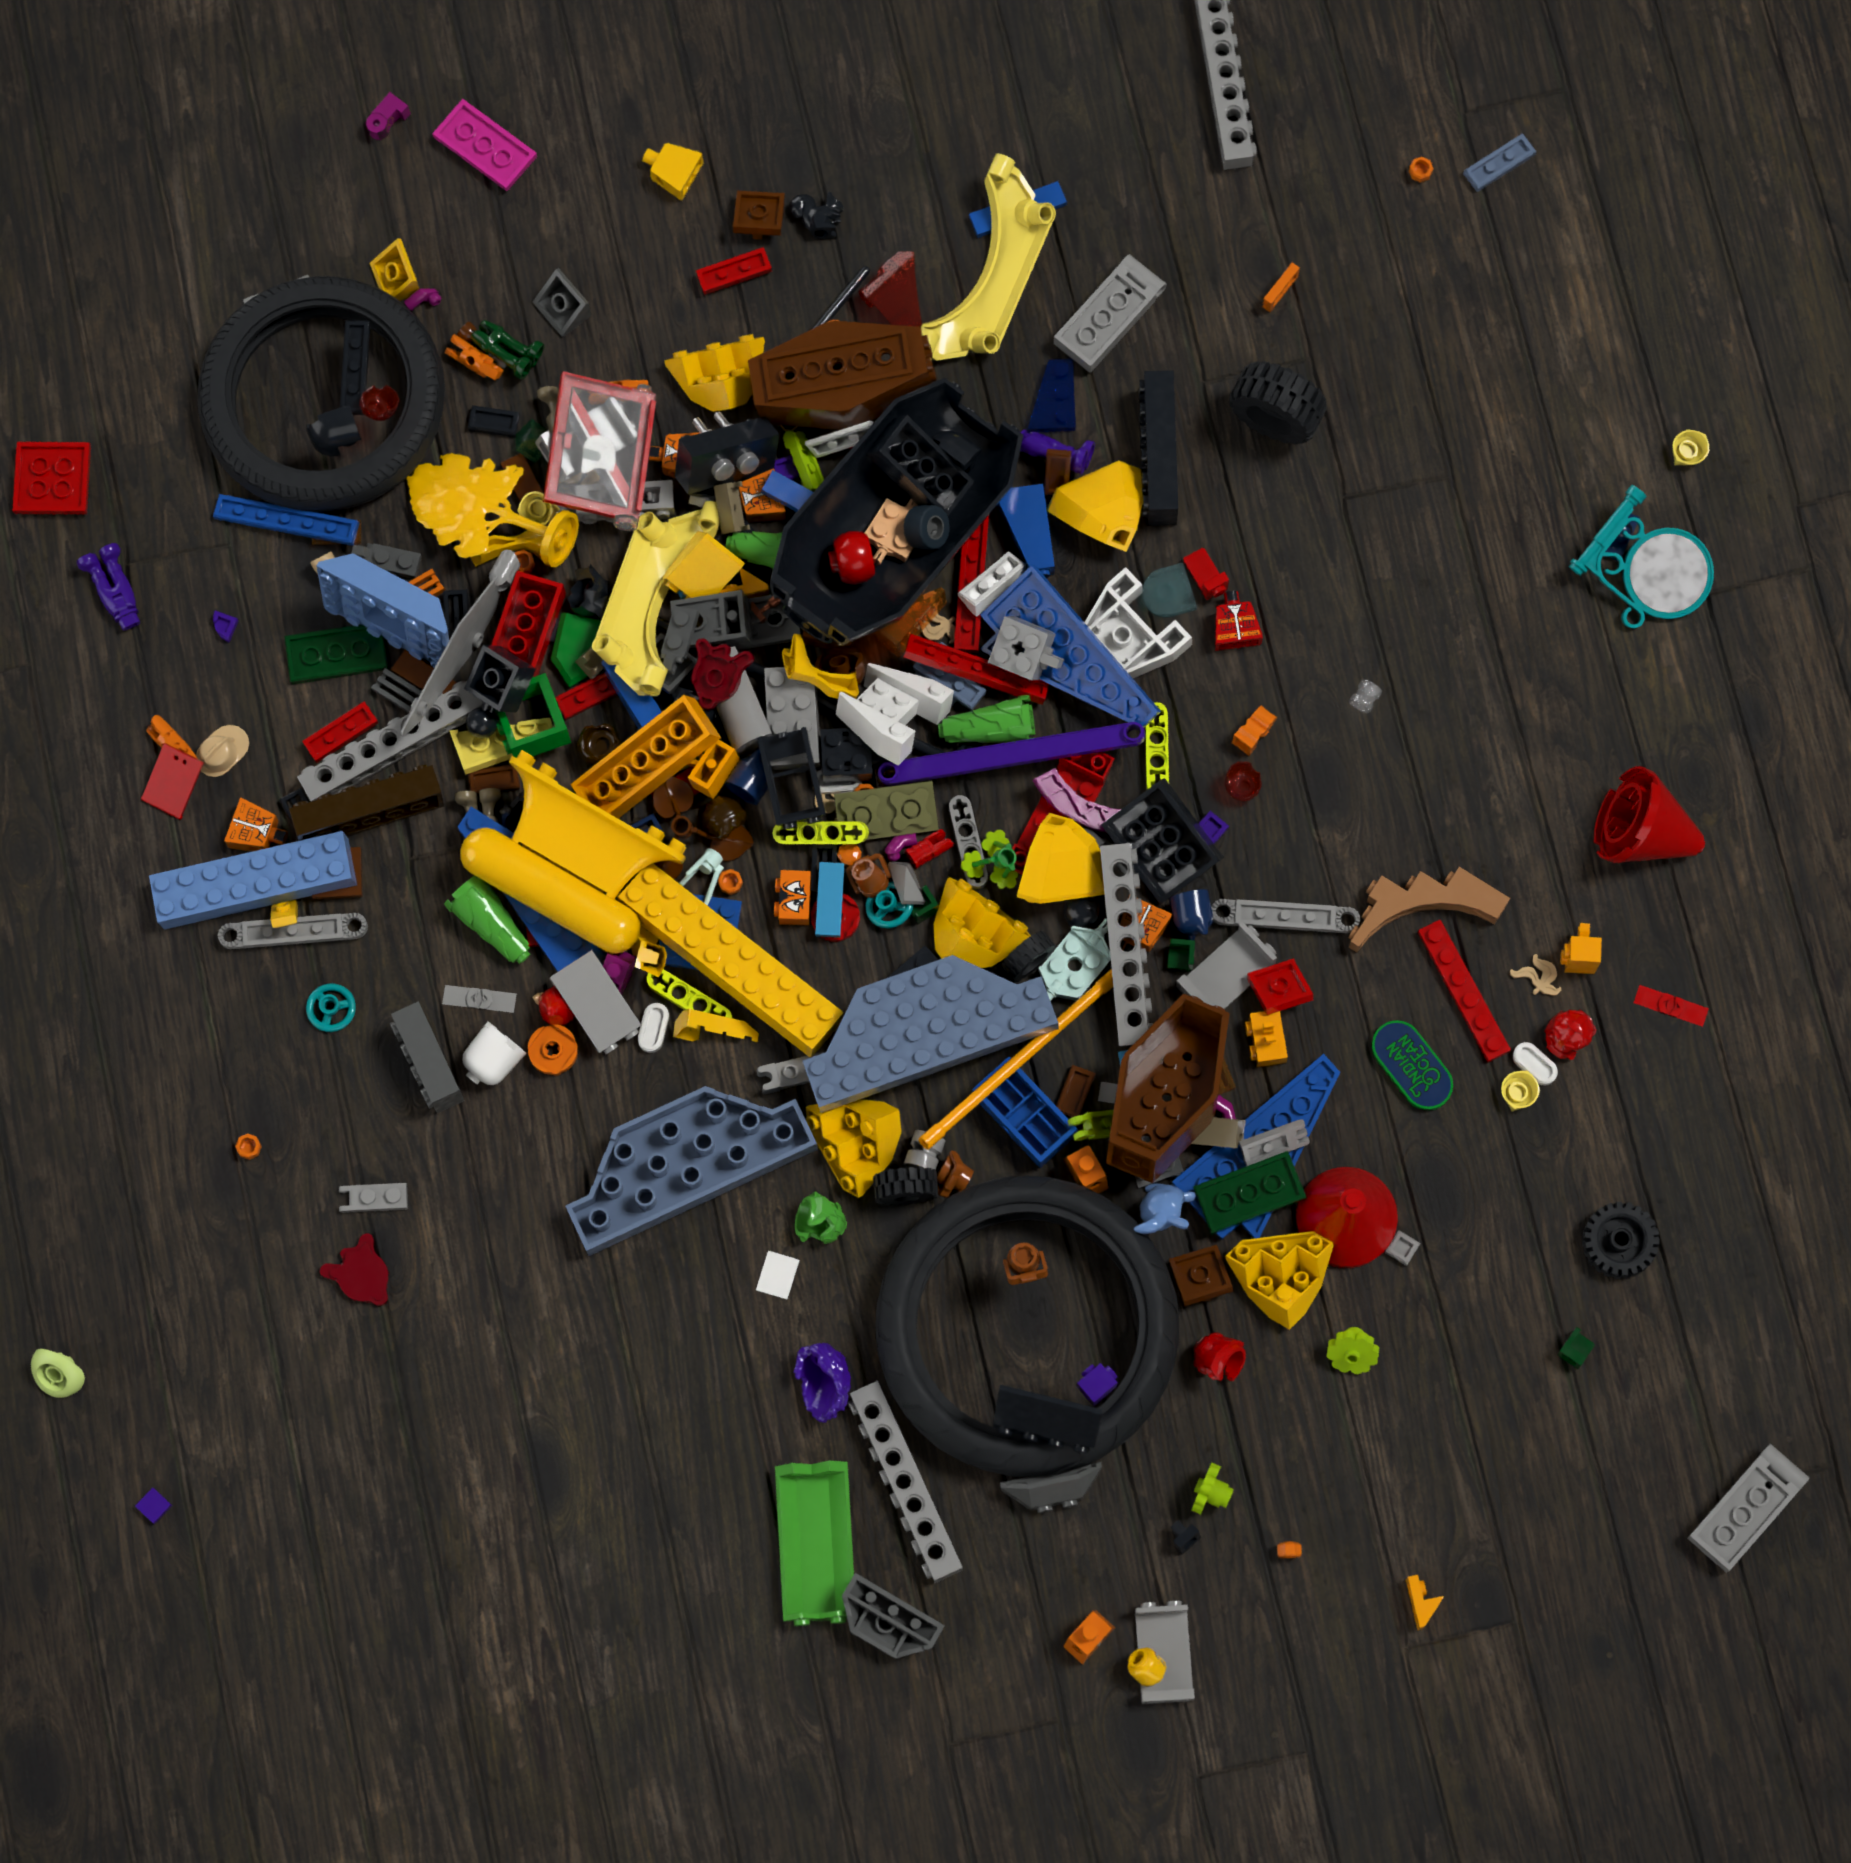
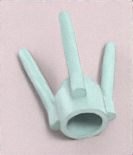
(708, 863)

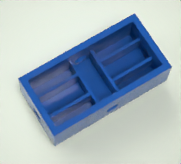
(1028, 1116)

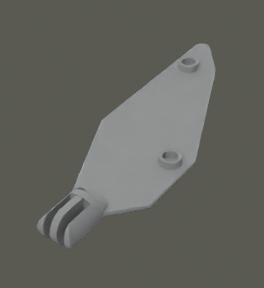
(465, 638)

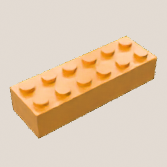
(648, 758)

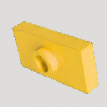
(284, 913)

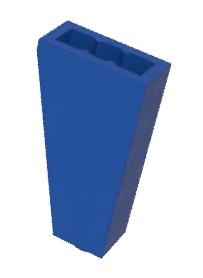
(1028, 525)
(640, 708)

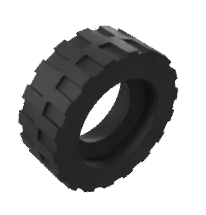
(1028, 956)

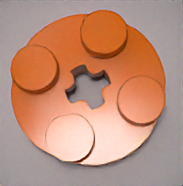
(538, 1050)

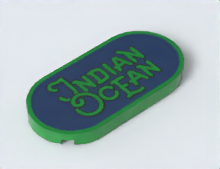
(1412, 1065)

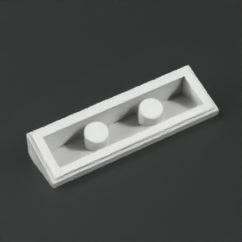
(837, 440)
(992, 583)

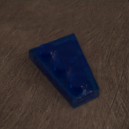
(1055, 400)

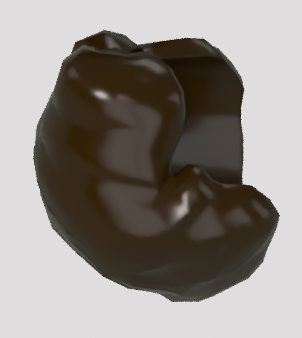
(596, 743)
(722, 816)

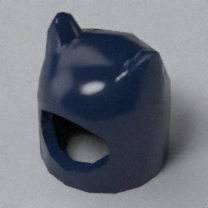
(748, 779)
(1192, 912)

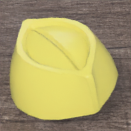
(1690, 447)
(535, 509)
(1520, 1090)

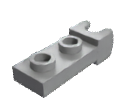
(784, 1074)

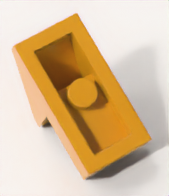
(750, 585)
(1421, 1608)

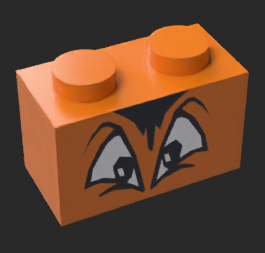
(794, 897)

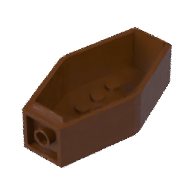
(845, 396)
(1157, 1069)

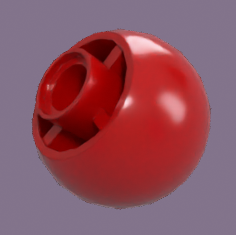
(852, 558)

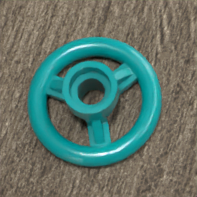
(881, 899)
(326, 999)

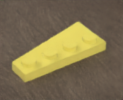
(485, 752)

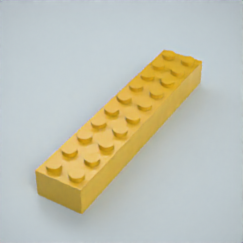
(731, 960)

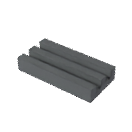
(382, 681)

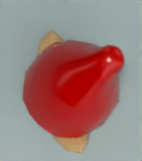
(553, 1007)

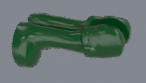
(492, 335)

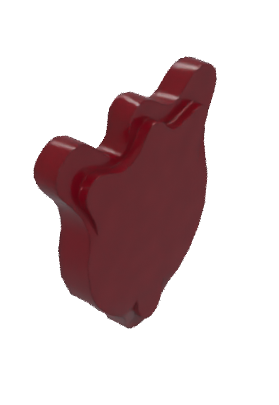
(717, 673)
(361, 1273)

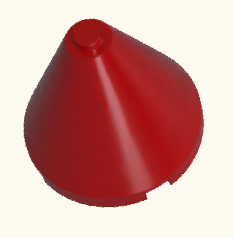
(1644, 822)
(1351, 1212)

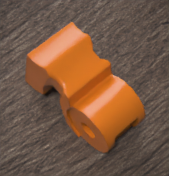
(1254, 728)

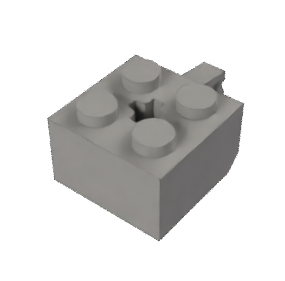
(1037, 644)

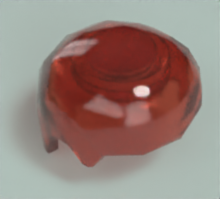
(379, 403)
(1242, 781)

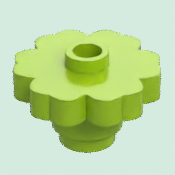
(1353, 1351)
(1211, 1490)

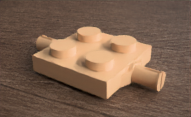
(887, 531)

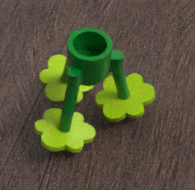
(1000, 854)

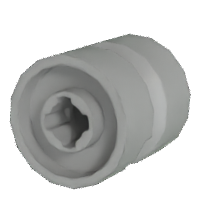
(920, 1156)

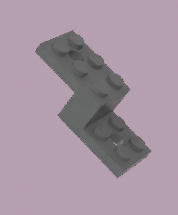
(732, 622)

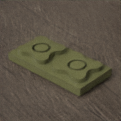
(889, 809)

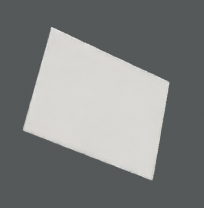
(777, 1275)

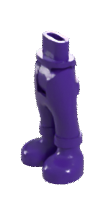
(1037, 444)
(117, 600)

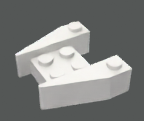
(1127, 634)
(889, 705)

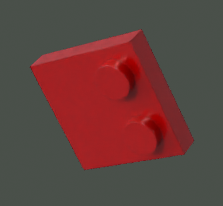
(1280, 986)

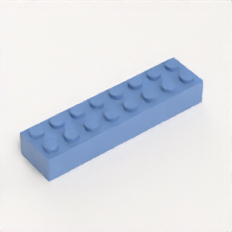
(252, 880)

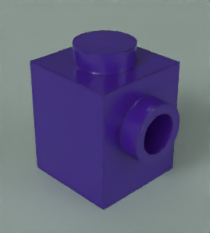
(1097, 1383)

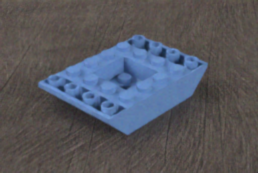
(384, 605)

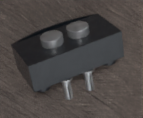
(725, 454)

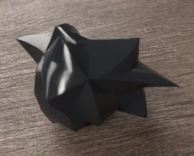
(589, 593)

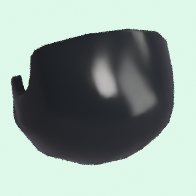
(1083, 912)

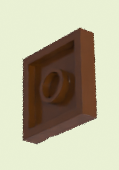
(758, 213)
(1200, 1275)

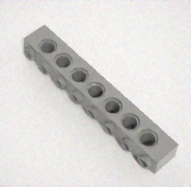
(1232, 154)
(387, 755)
(1110, 857)
(874, 1397)

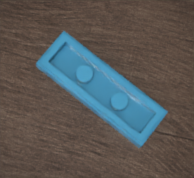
(829, 899)

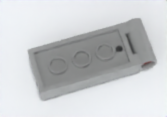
(1109, 313)
(1748, 1508)

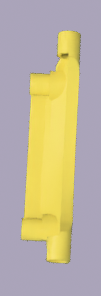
(1016, 241)
(632, 611)

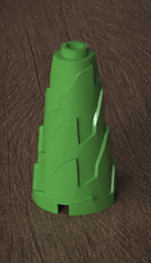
(755, 547)
(995, 723)
(483, 912)

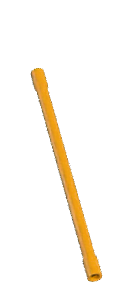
(939, 1130)

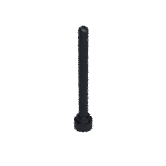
(844, 296)

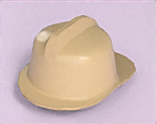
(222, 750)

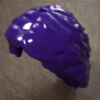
(823, 1380)

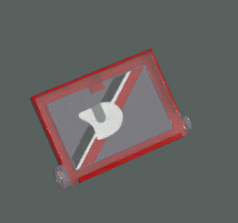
(600, 448)

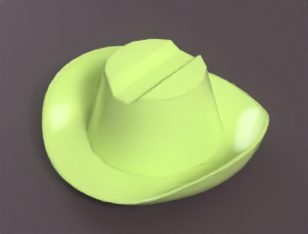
(56, 1373)

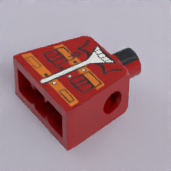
(1236, 624)

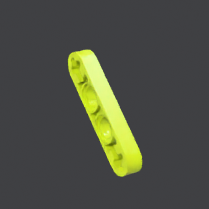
(1157, 749)
(821, 833)
(691, 994)

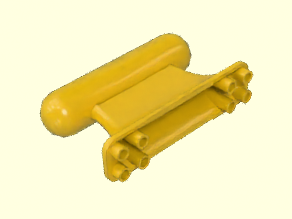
(568, 859)

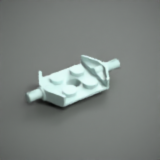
(1079, 944)

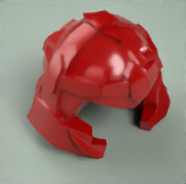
(1569, 1032)
(1215, 1353)

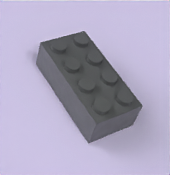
(429, 1062)

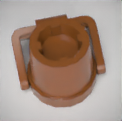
(868, 877)
(953, 1175)
(1023, 1262)

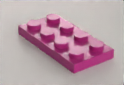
(484, 145)

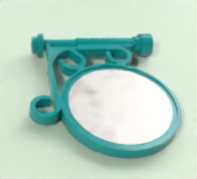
(1663, 572)

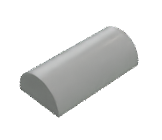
(743, 717)

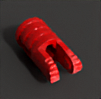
(928, 848)

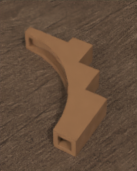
(1461, 893)

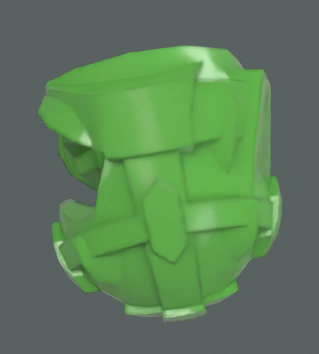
(819, 1219)

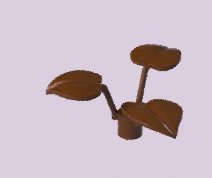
(677, 797)

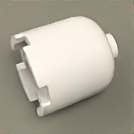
(491, 1056)

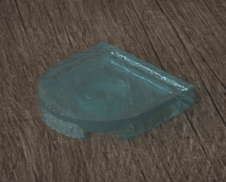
(1168, 592)

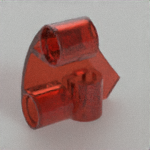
(895, 291)

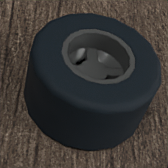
(926, 527)

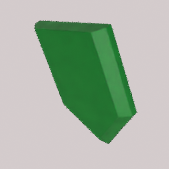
(572, 639)

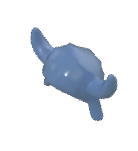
(1162, 1208)

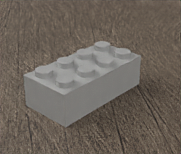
(789, 708)

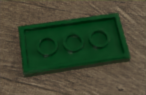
(334, 654)
(1249, 1192)

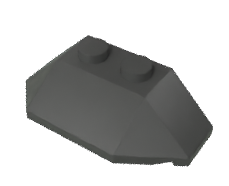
(1047, 1491)
(887, 1620)

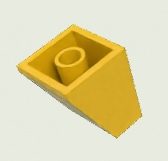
(702, 567)

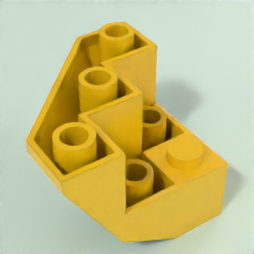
(717, 375)
(1102, 504)
(1061, 863)
(974, 927)
(856, 1140)
(1282, 1272)

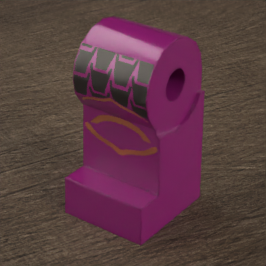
(386, 115)

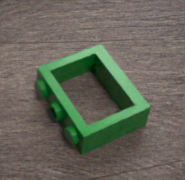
(541, 741)

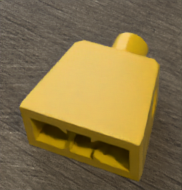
(674, 168)

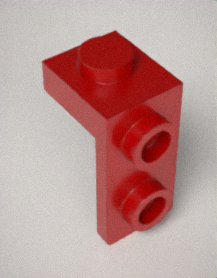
(1206, 574)

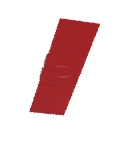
(1671, 1005)

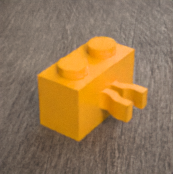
(713, 768)
(1582, 952)
(1267, 1039)

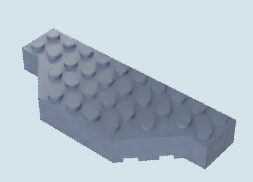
(925, 1025)
(684, 1159)

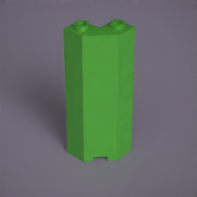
(814, 1540)

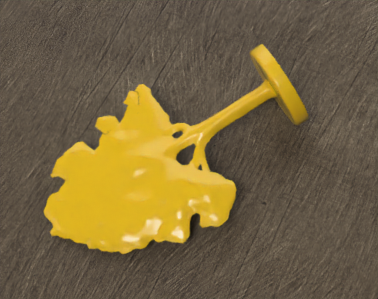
(457, 499)

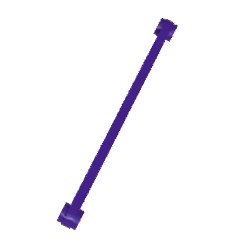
(1012, 754)

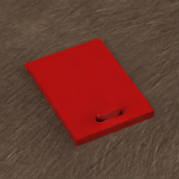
(172, 781)

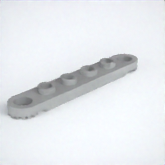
(1285, 915)
(306, 930)

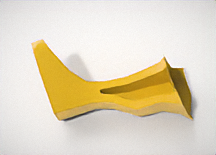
(527, 540)
(800, 668)
(648, 959)

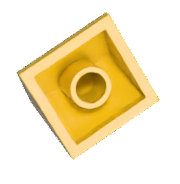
(394, 271)

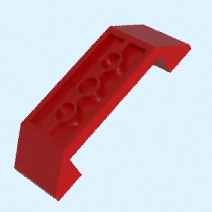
(1085, 775)

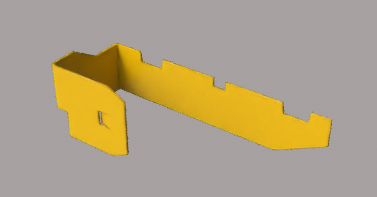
(714, 1023)

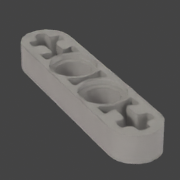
(967, 842)

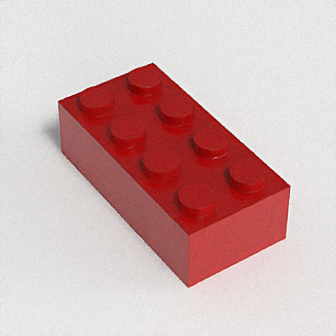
(529, 618)

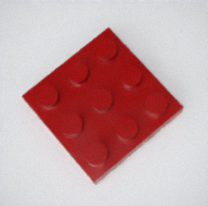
(51, 478)

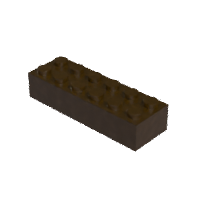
(369, 805)

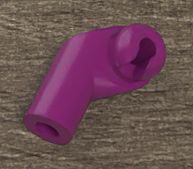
(423, 295)
(897, 844)
(1225, 1107)

